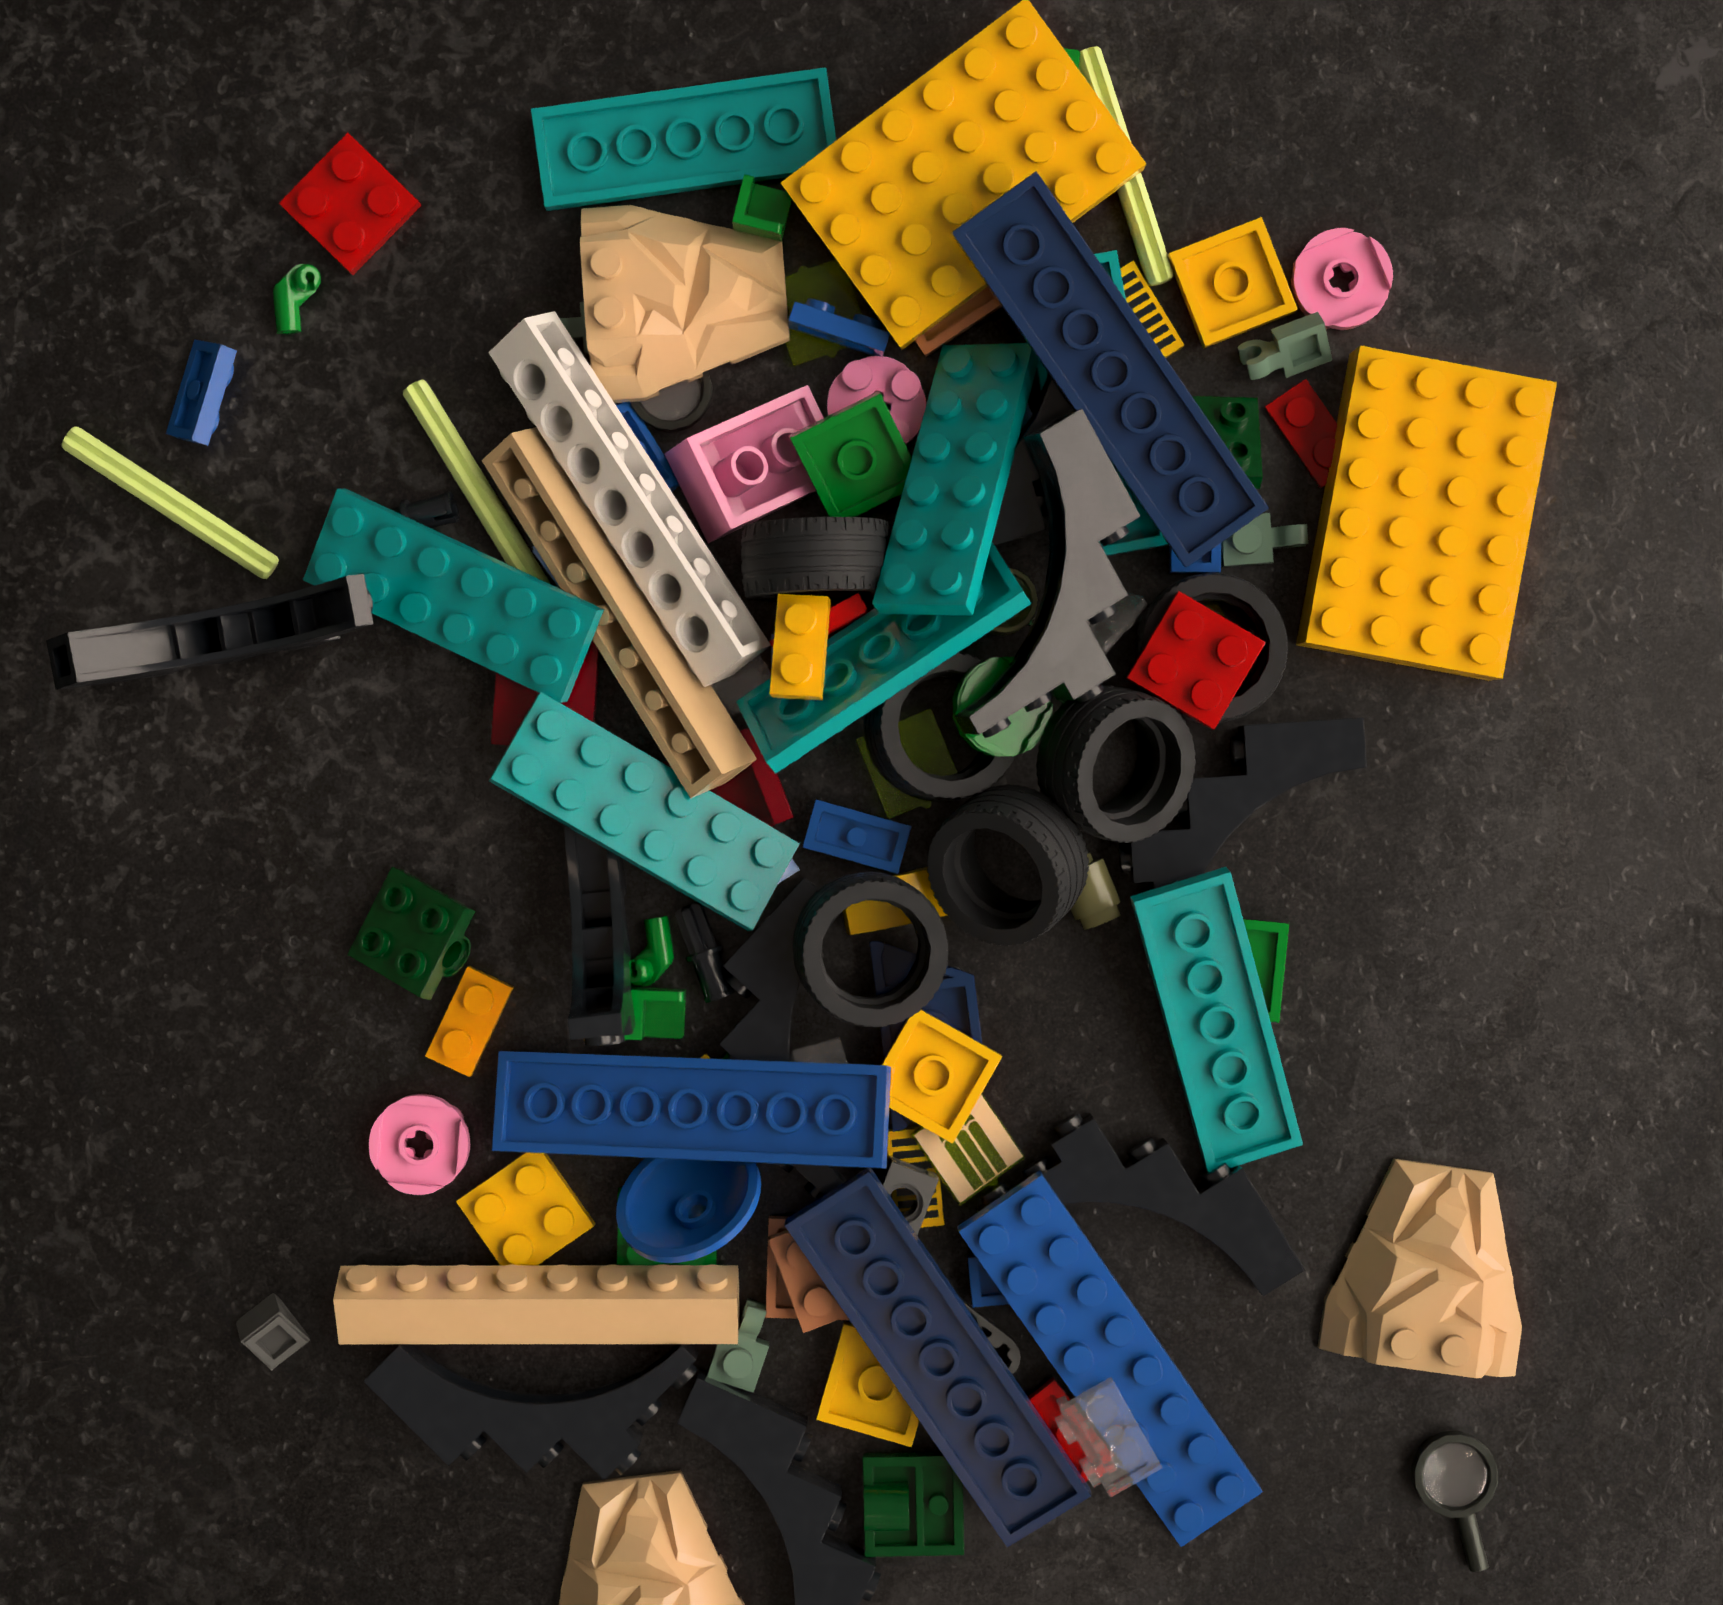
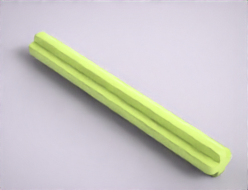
(1133, 193)
(471, 479)
(170, 502)

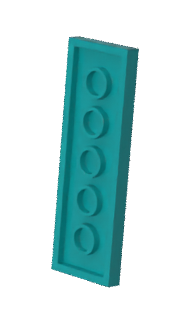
(681, 138)
(956, 480)
(457, 595)
(873, 663)
(643, 812)
(1216, 1019)

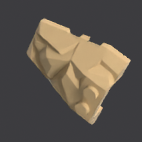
(675, 298)
(1428, 1278)
(643, 1546)

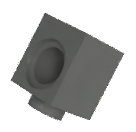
(915, 1178)

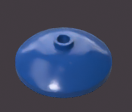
(686, 1206)

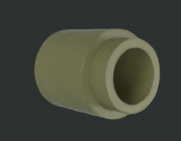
(1099, 897)

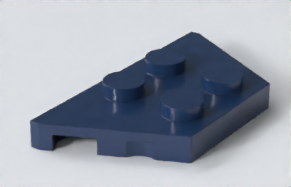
(952, 1003)

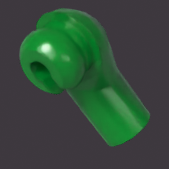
(291, 293)
(656, 956)

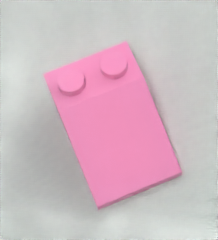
(745, 464)

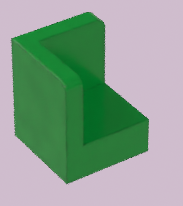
(761, 210)
(658, 1013)

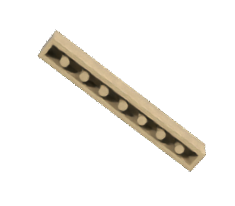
(670, 699)
(538, 1304)

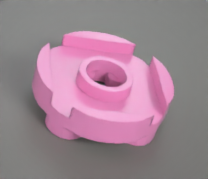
(1352, 253)
(893, 380)
(397, 1162)

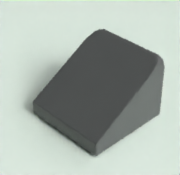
(271, 1331)

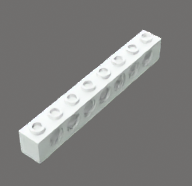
(628, 498)

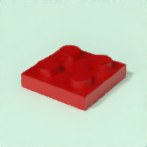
(350, 204)
(1195, 660)

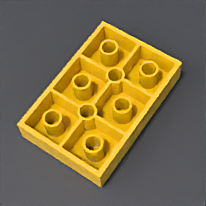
(949, 150)
(1426, 513)

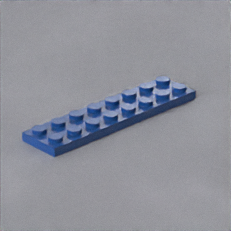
(692, 1109)
(1097, 1334)

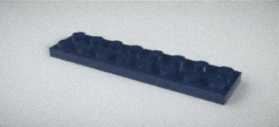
(1109, 369)
(937, 1356)

